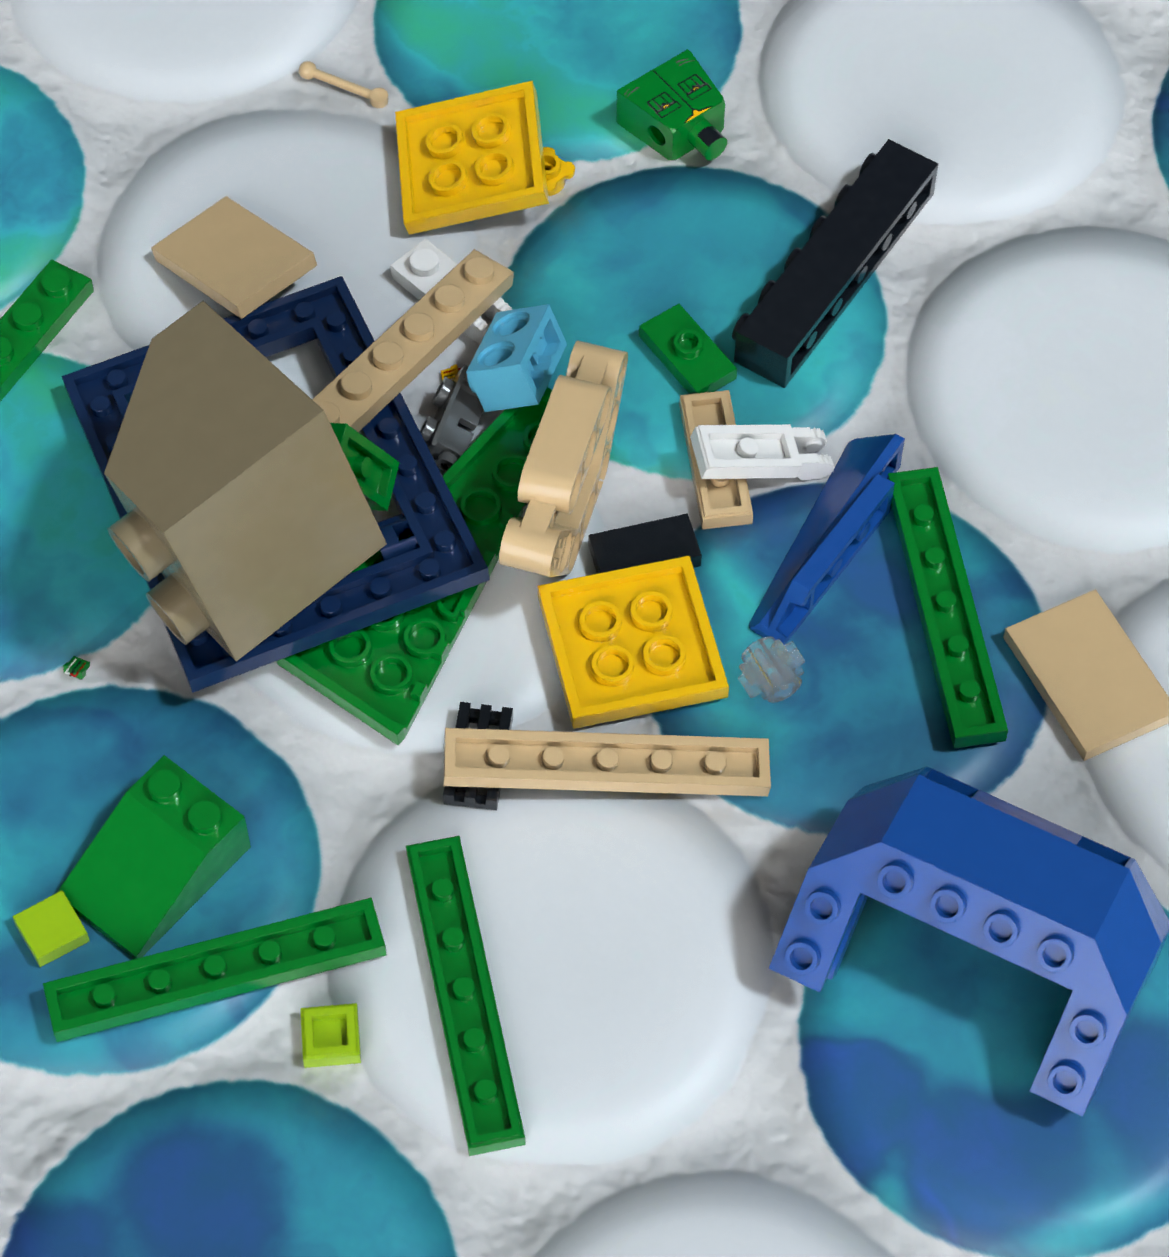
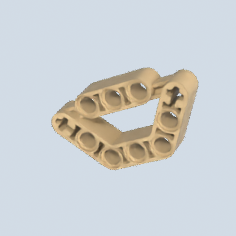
(566, 463)

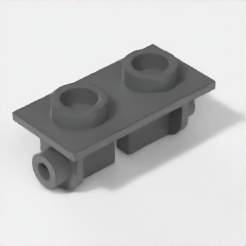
(455, 405)

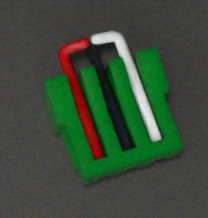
(76, 667)

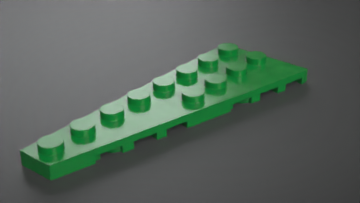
(392, 665)

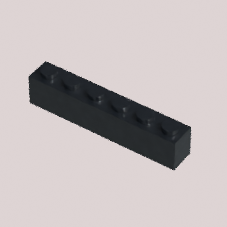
(834, 263)

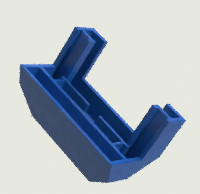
(1000, 885)

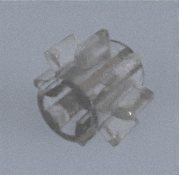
(771, 669)

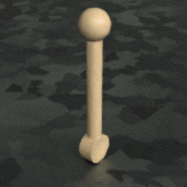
(377, 96)

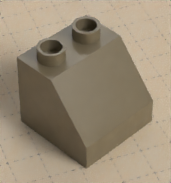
(232, 488)

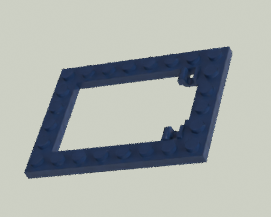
(414, 571)

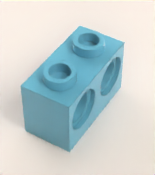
(516, 358)

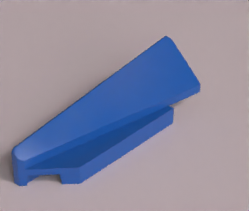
(836, 529)

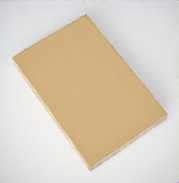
(234, 257)
(1089, 674)

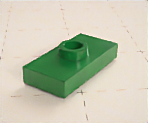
(687, 351)

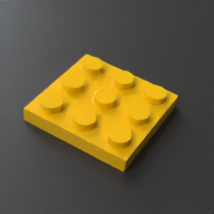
(471, 157)
(632, 642)

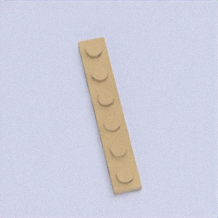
(414, 341)
(606, 762)

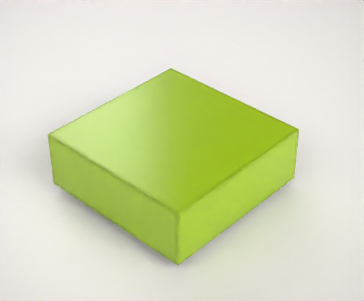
(51, 928)
(330, 1035)

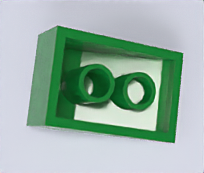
(155, 857)

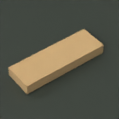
(718, 500)

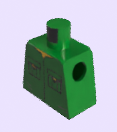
(674, 109)

